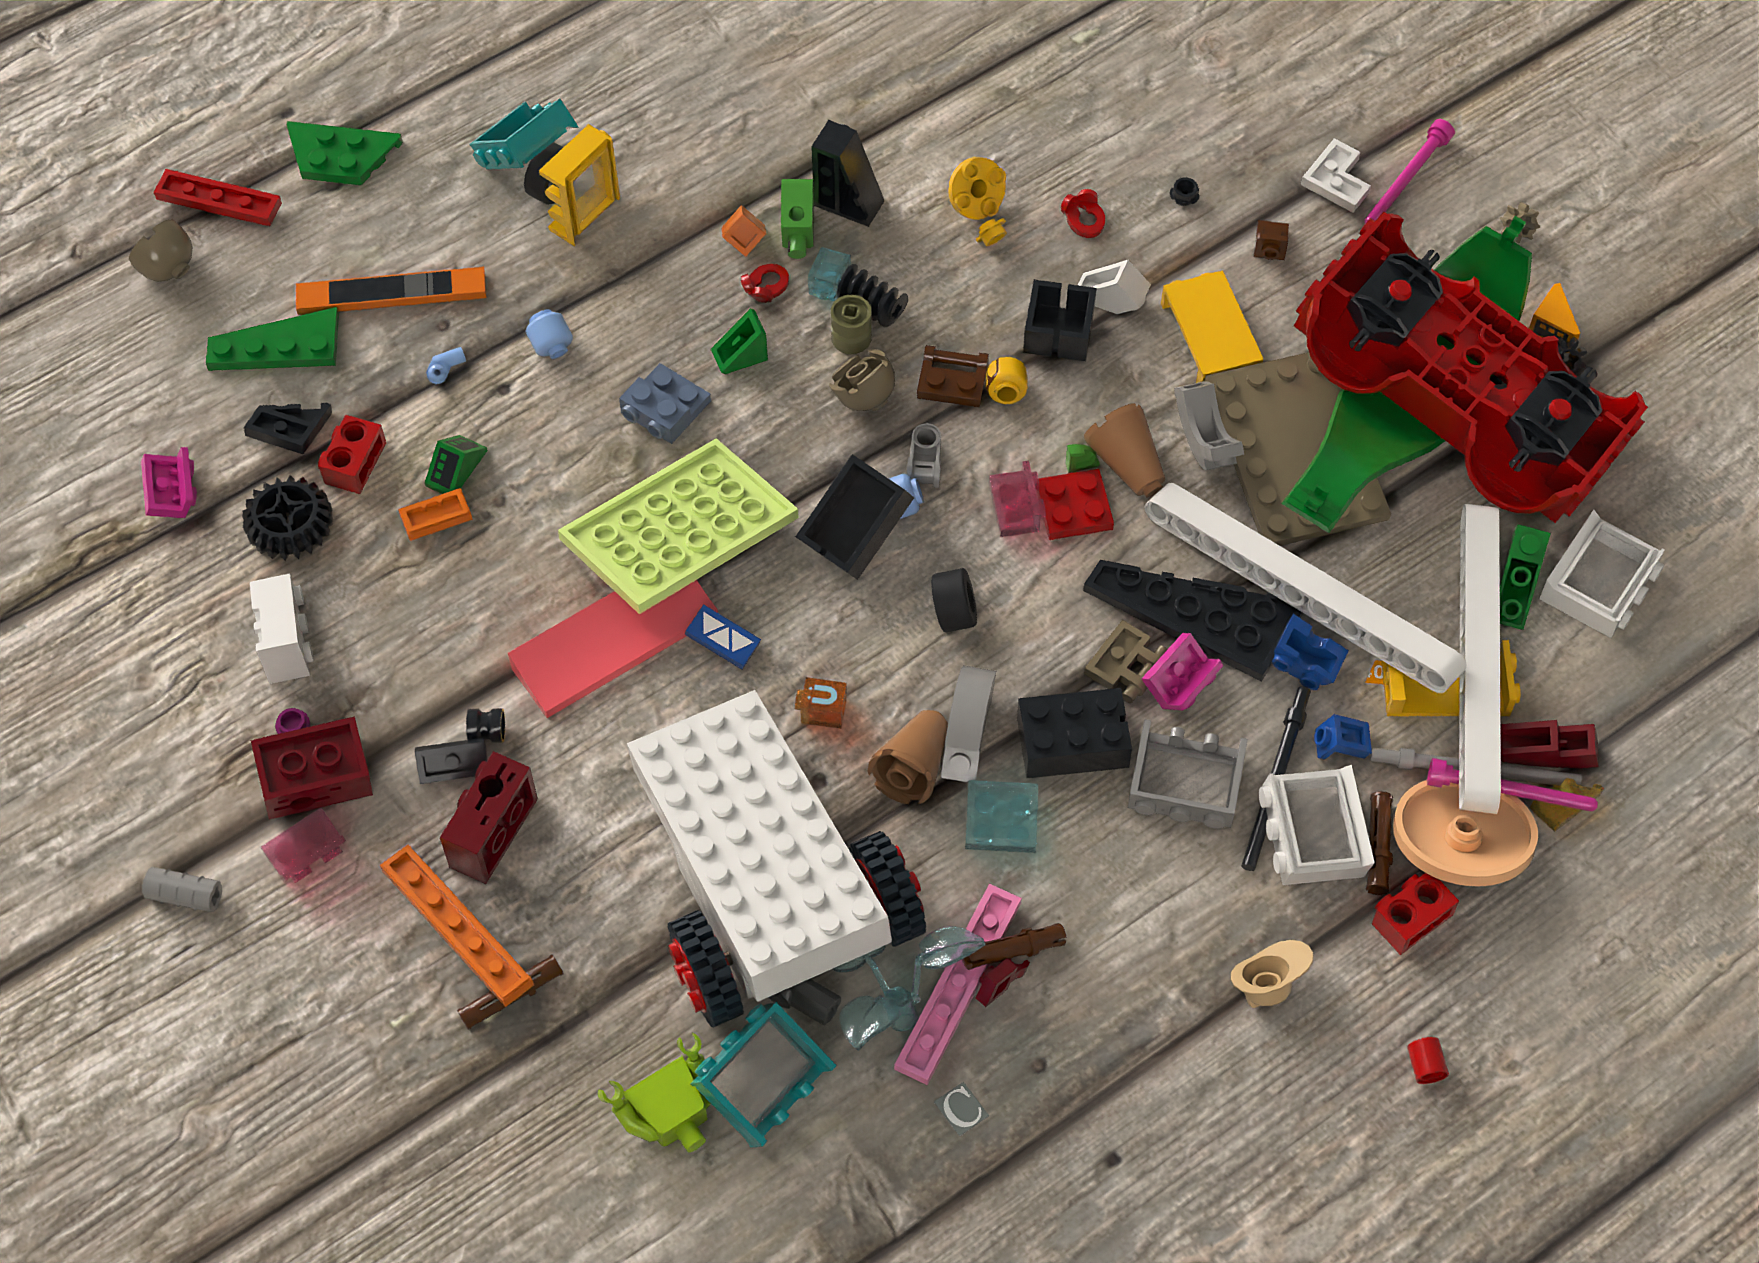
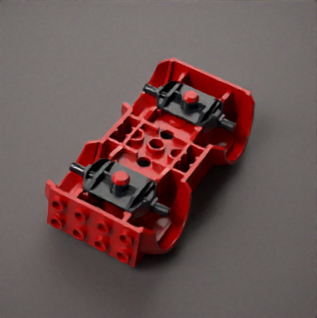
(1523, 445)

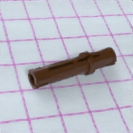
(1380, 842)
(1027, 942)
(473, 1015)

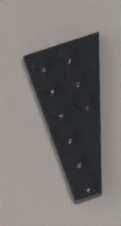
(1221, 617)

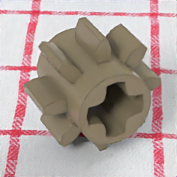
(1526, 215)

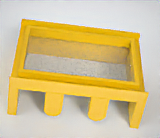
(585, 181)

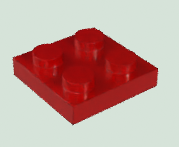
(1075, 504)

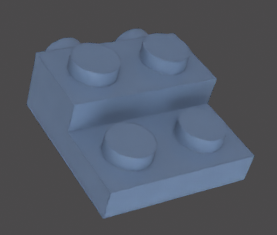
(663, 403)

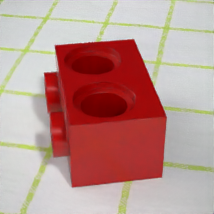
(358, 455)
(1420, 916)

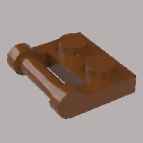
(950, 384)

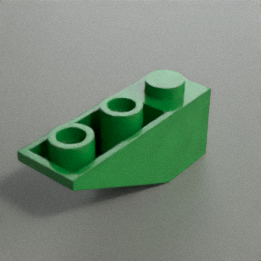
(1521, 574)

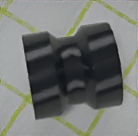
(486, 725)

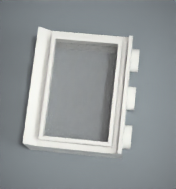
(1602, 576)
(1316, 826)

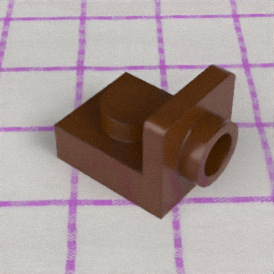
(1271, 240)

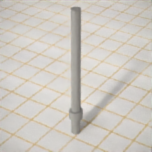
(1408, 759)

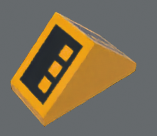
(1555, 316)

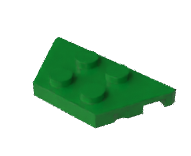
(339, 152)

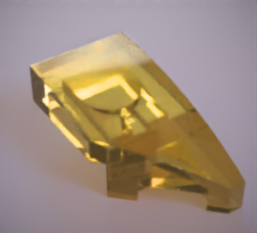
(1556, 815)

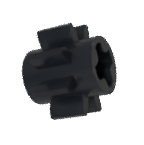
(1575, 360)

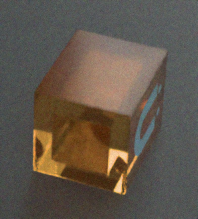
(822, 702)

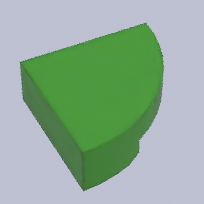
(1080, 458)

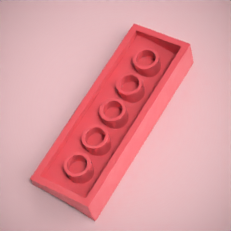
(601, 645)

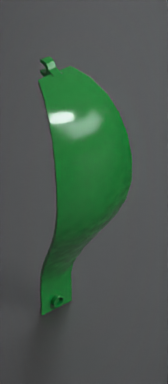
(1374, 433)

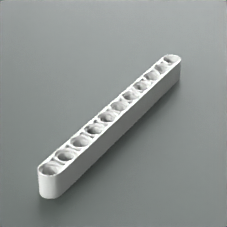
(1306, 588)
(1481, 651)

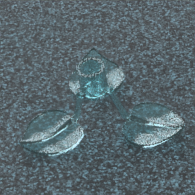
(869, 1016)

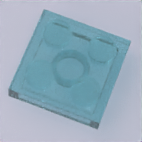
(1002, 816)

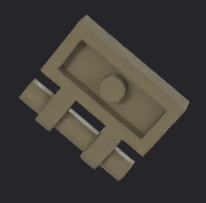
(1118, 655)

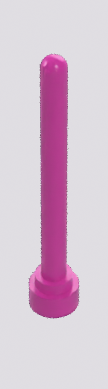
(1438, 135)
(1443, 774)

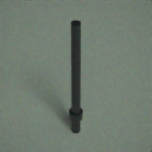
(1293, 722)

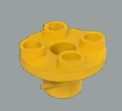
(977, 188)

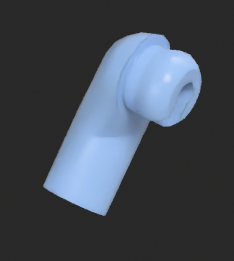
(442, 363)

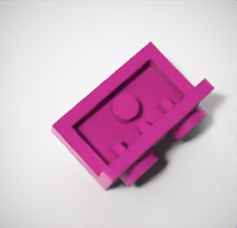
(168, 484)
(1181, 674)

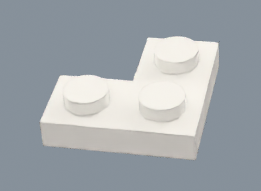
(1331, 179)

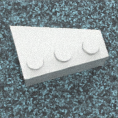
(280, 628)

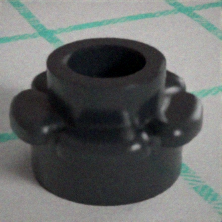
(1185, 191)

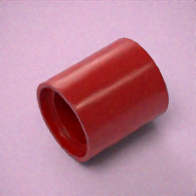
(1428, 1060)

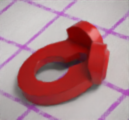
(1087, 200)
(767, 293)

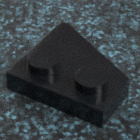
(287, 425)

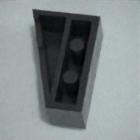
(843, 175)

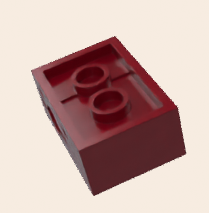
(311, 767)
(488, 817)

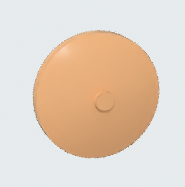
(1464, 844)

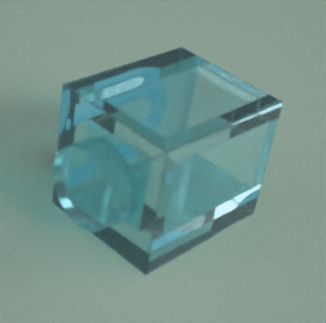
(826, 273)

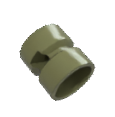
(851, 324)

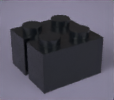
(1058, 328)

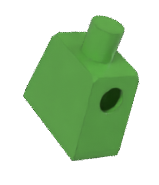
(797, 216)

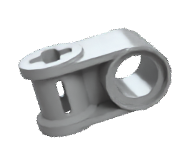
(925, 460)

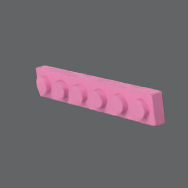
(954, 991)

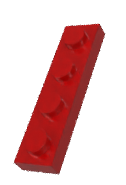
(217, 197)

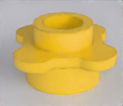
(991, 232)

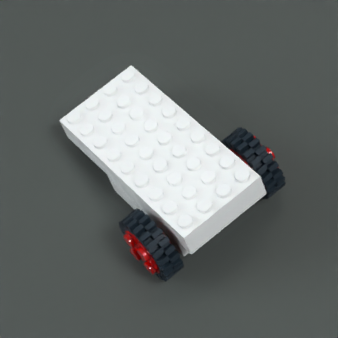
(764, 862)

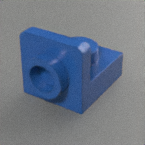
(1343, 736)

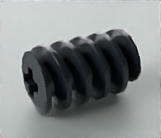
(884, 305)

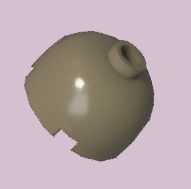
(164, 254)
(864, 382)

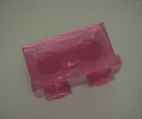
(1016, 501)
(303, 845)

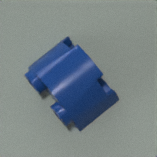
(1308, 656)

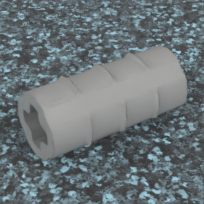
(182, 889)

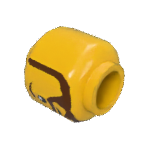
(1006, 380)

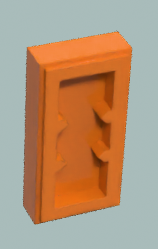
(435, 514)

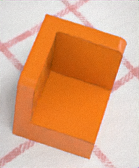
(743, 230)

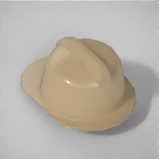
(1270, 973)

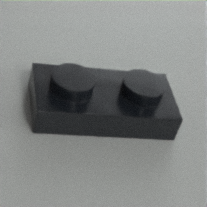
(450, 760)

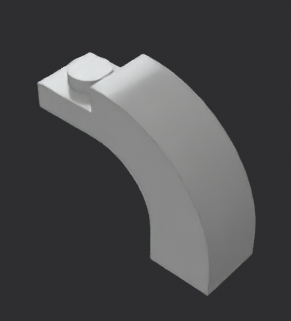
(1204, 426)
(967, 723)

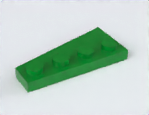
(286, 343)

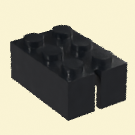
(855, 516)
(1074, 733)

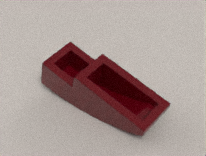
(1549, 744)

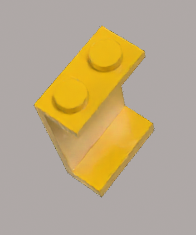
(1211, 323)
(1410, 698)

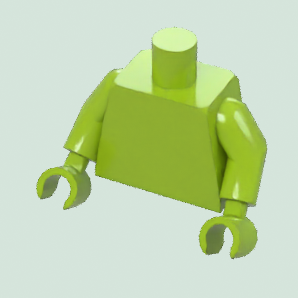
(664, 1103)

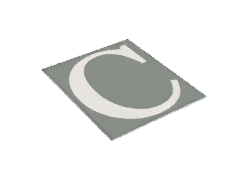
(961, 1109)

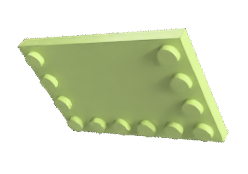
(677, 525)

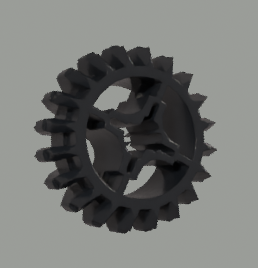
(308, 516)

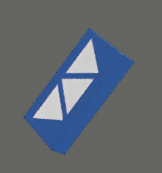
(722, 637)

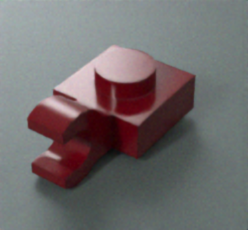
(997, 979)

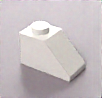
(1118, 287)

